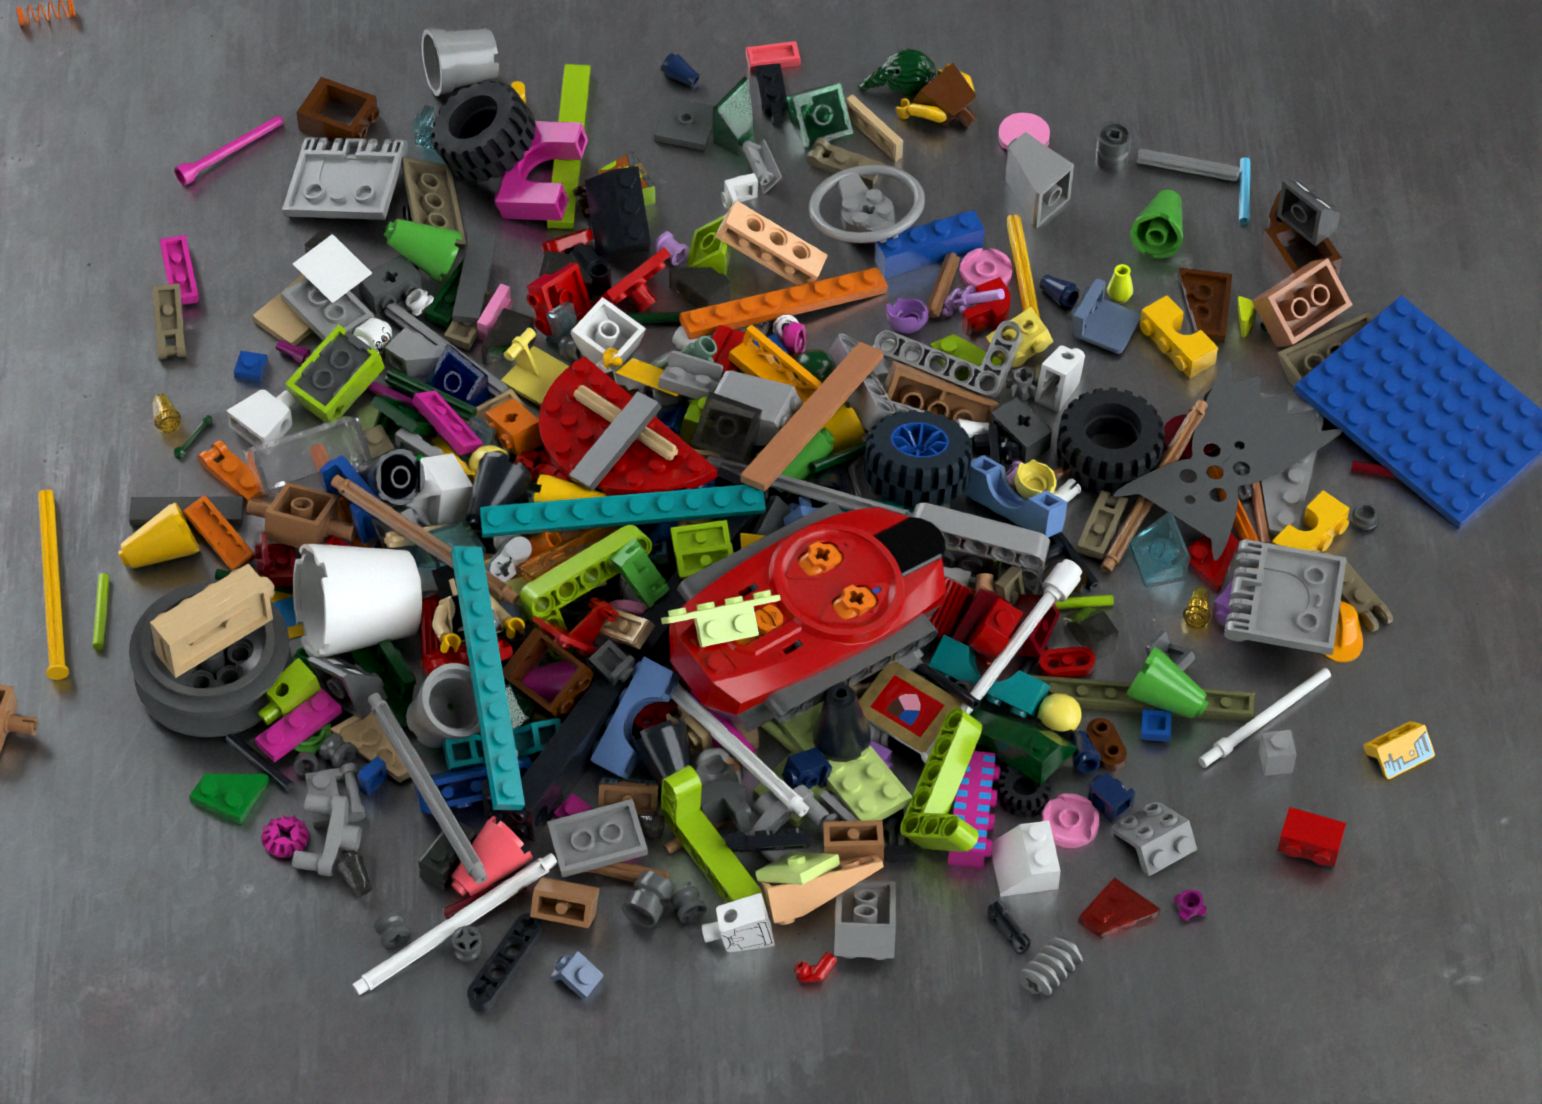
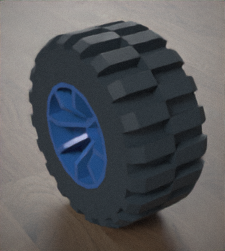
(917, 458)

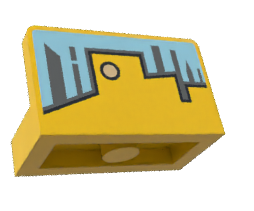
(1401, 748)

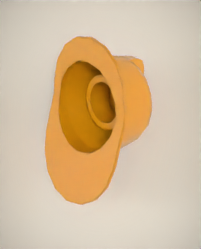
(1348, 635)

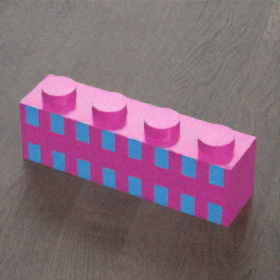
(973, 806)

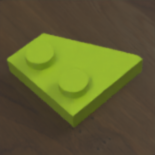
(964, 350)

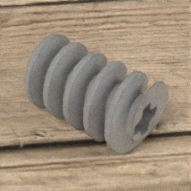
(1050, 965)

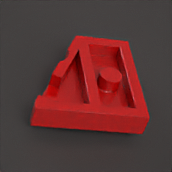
(1205, 566)

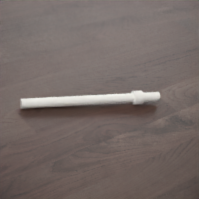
(1225, 745)

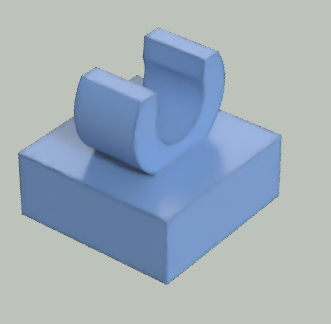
(799, 510)

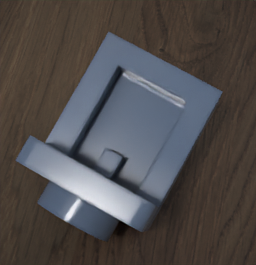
(576, 973)

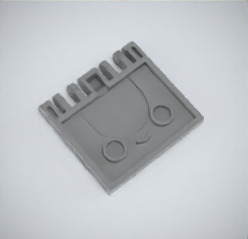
(344, 181)
(1289, 597)

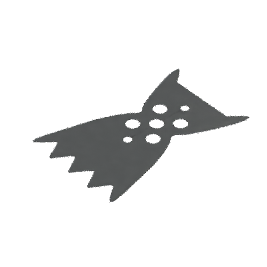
(1233, 414)

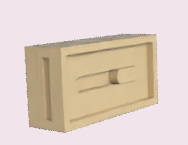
(212, 619)

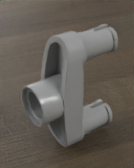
(775, 814)
(339, 836)

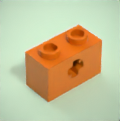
(515, 427)

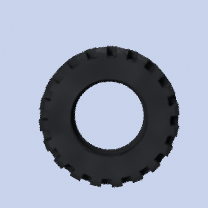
(497, 148)
(1113, 413)

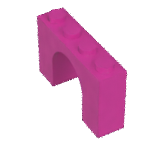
(536, 200)

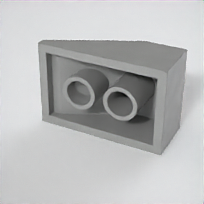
(866, 920)

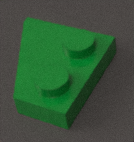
(229, 794)

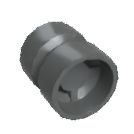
(1113, 146)
(647, 900)

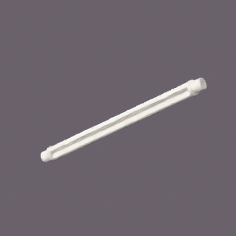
(736, 748)
(462, 918)

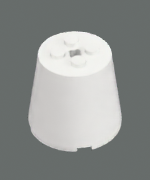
(354, 597)

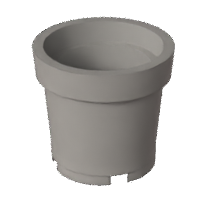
(458, 58)
(429, 714)

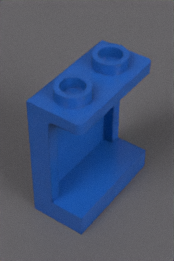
(361, 518)

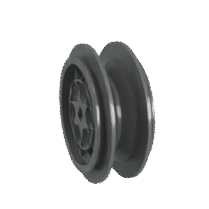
(220, 706)

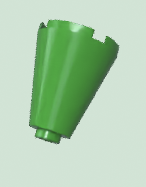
(1159, 226)
(424, 245)
(816, 449)
(1167, 687)

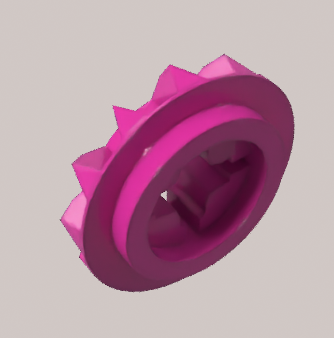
(281, 846)

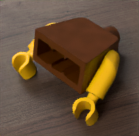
(943, 99)

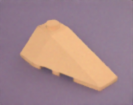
(792, 901)

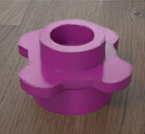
(1190, 897)

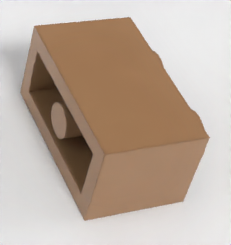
(853, 838)
(564, 902)

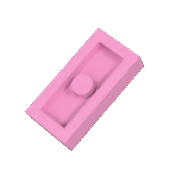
(500, 300)

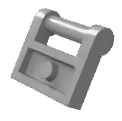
(325, 784)

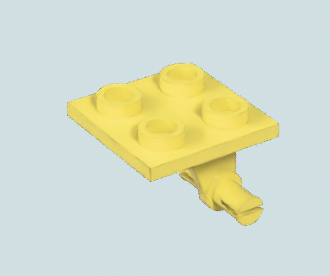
(533, 369)

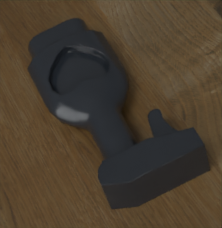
(893, 851)

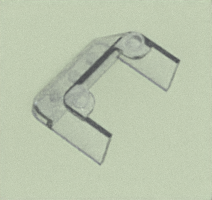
(305, 452)

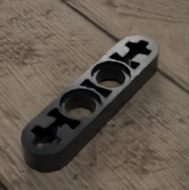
(509, 963)

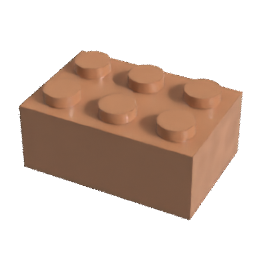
(1302, 302)

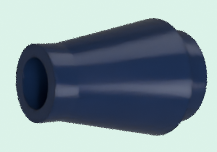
(678, 69)
(1062, 291)
(1086, 757)

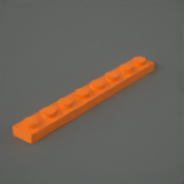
(784, 302)

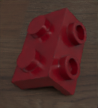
(275, 562)

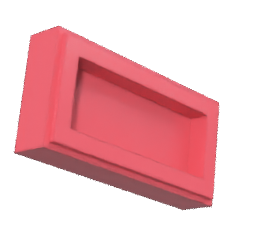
(780, 53)

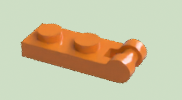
(230, 471)

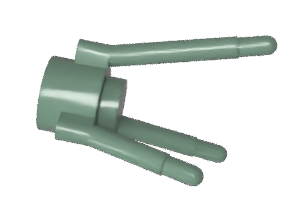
(703, 348)

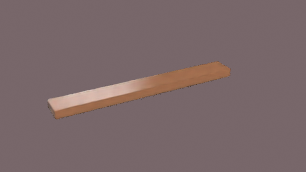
(811, 417)

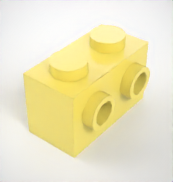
(1035, 337)

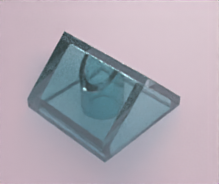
(453, 535)
(1161, 552)

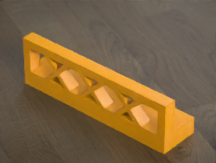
(761, 363)

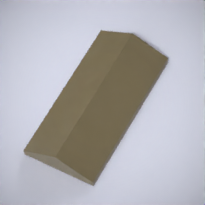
(432, 195)
(1308, 354)

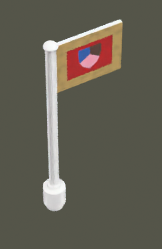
(915, 708)

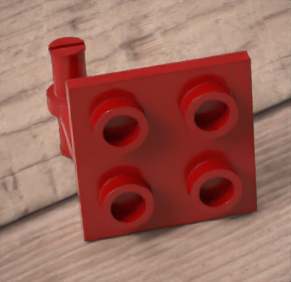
(585, 632)

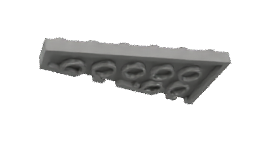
(1286, 491)

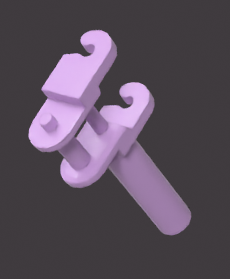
(968, 298)

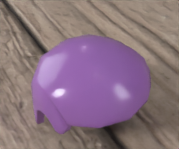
(907, 315)

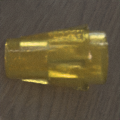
(166, 416)
(1198, 608)

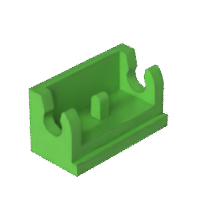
(640, 573)

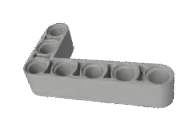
(954, 364)
(869, 398)
(991, 540)

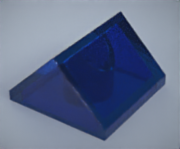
(459, 378)

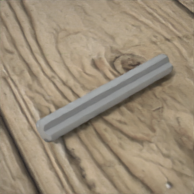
(1188, 164)

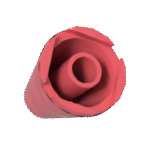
(499, 853)

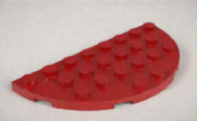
(571, 430)

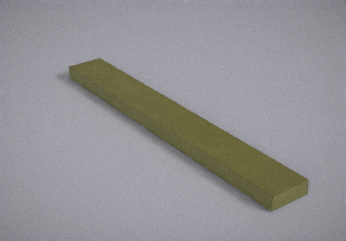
(1112, 697)

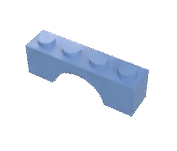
(991, 488)
(649, 685)

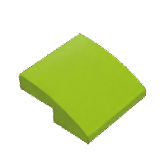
(700, 546)

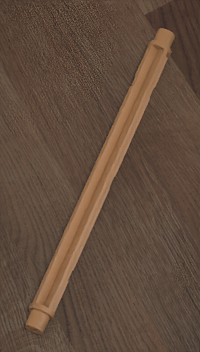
(1143, 505)
(414, 532)

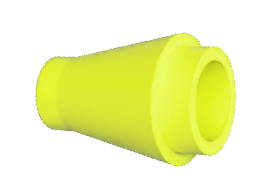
(1120, 285)

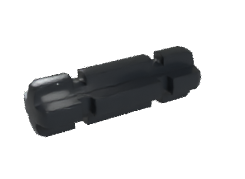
(1009, 927)

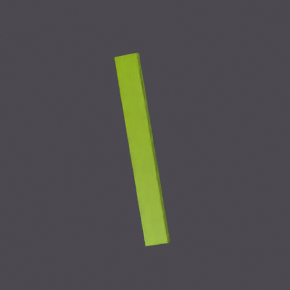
(572, 109)

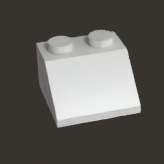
(607, 328)
(1026, 860)

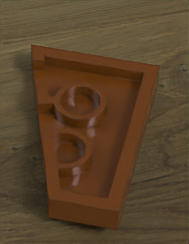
(1207, 300)

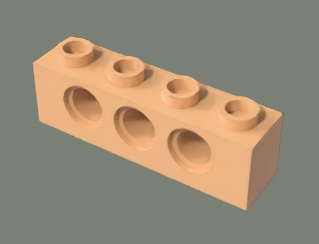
(771, 245)

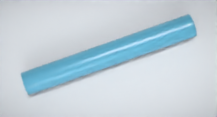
(1244, 199)

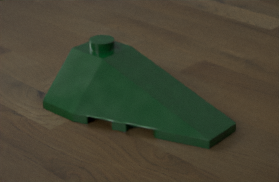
(1022, 745)

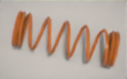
(21, 16)

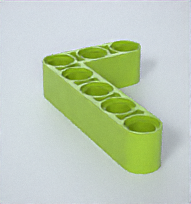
(577, 577)
(927, 814)
(700, 839)

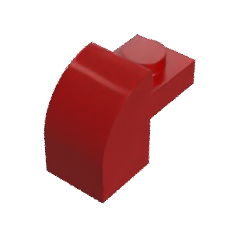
(987, 313)
(993, 633)

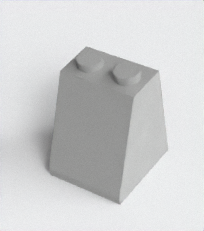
(1037, 178)
(775, 399)

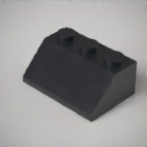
(618, 212)

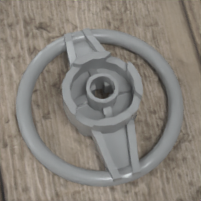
(866, 212)

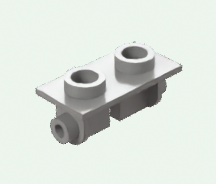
(762, 164)

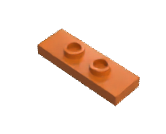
(219, 533)

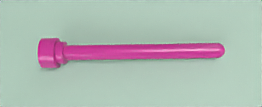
(187, 171)

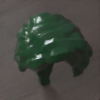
(903, 72)

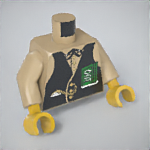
(449, 625)

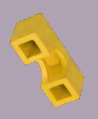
(1188, 352)
(1325, 517)

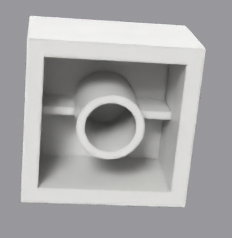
(444, 491)

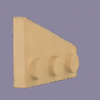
(372, 742)

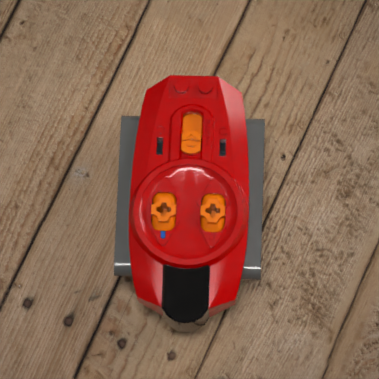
(849, 605)

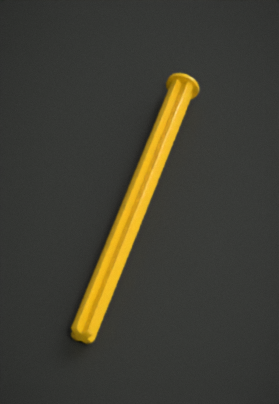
(56, 658)

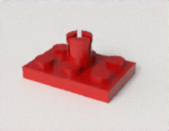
(634, 283)

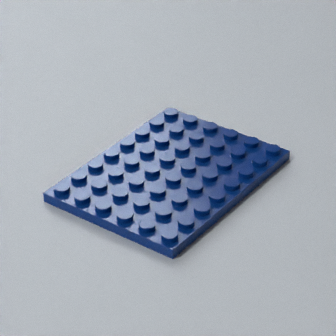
(1427, 410)

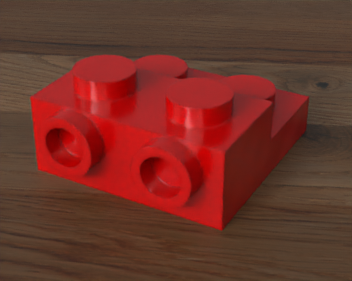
(553, 290)

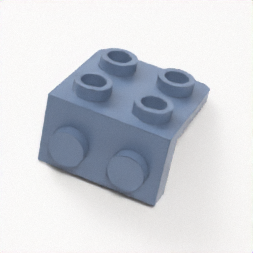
(1102, 320)

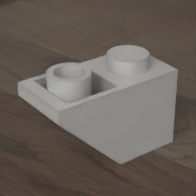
(412, 354)

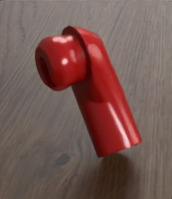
(813, 973)

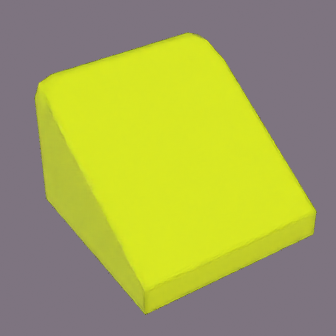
(1246, 315)

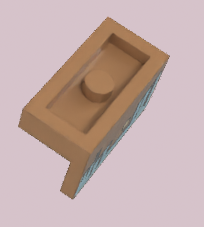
(620, 789)

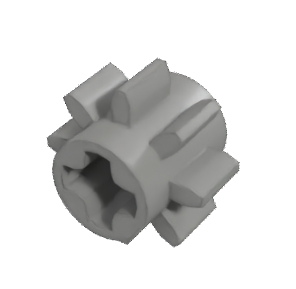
(1022, 383)

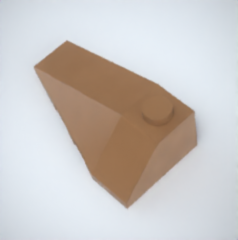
(933, 394)

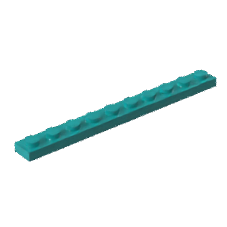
(621, 510)
(487, 678)

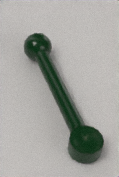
(179, 452)

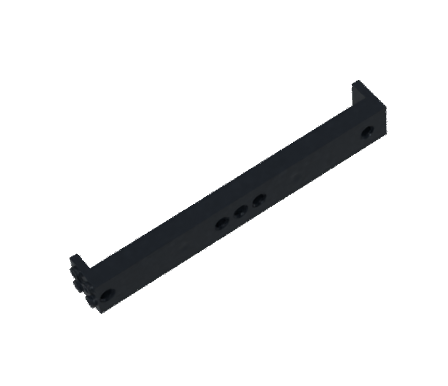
(570, 749)

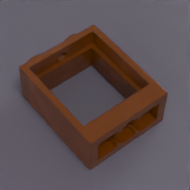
(325, 90)
(1282, 236)
(526, 658)

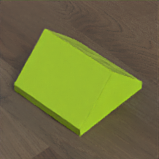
(708, 250)

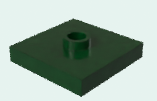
(404, 415)

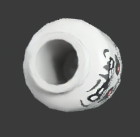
(375, 334)

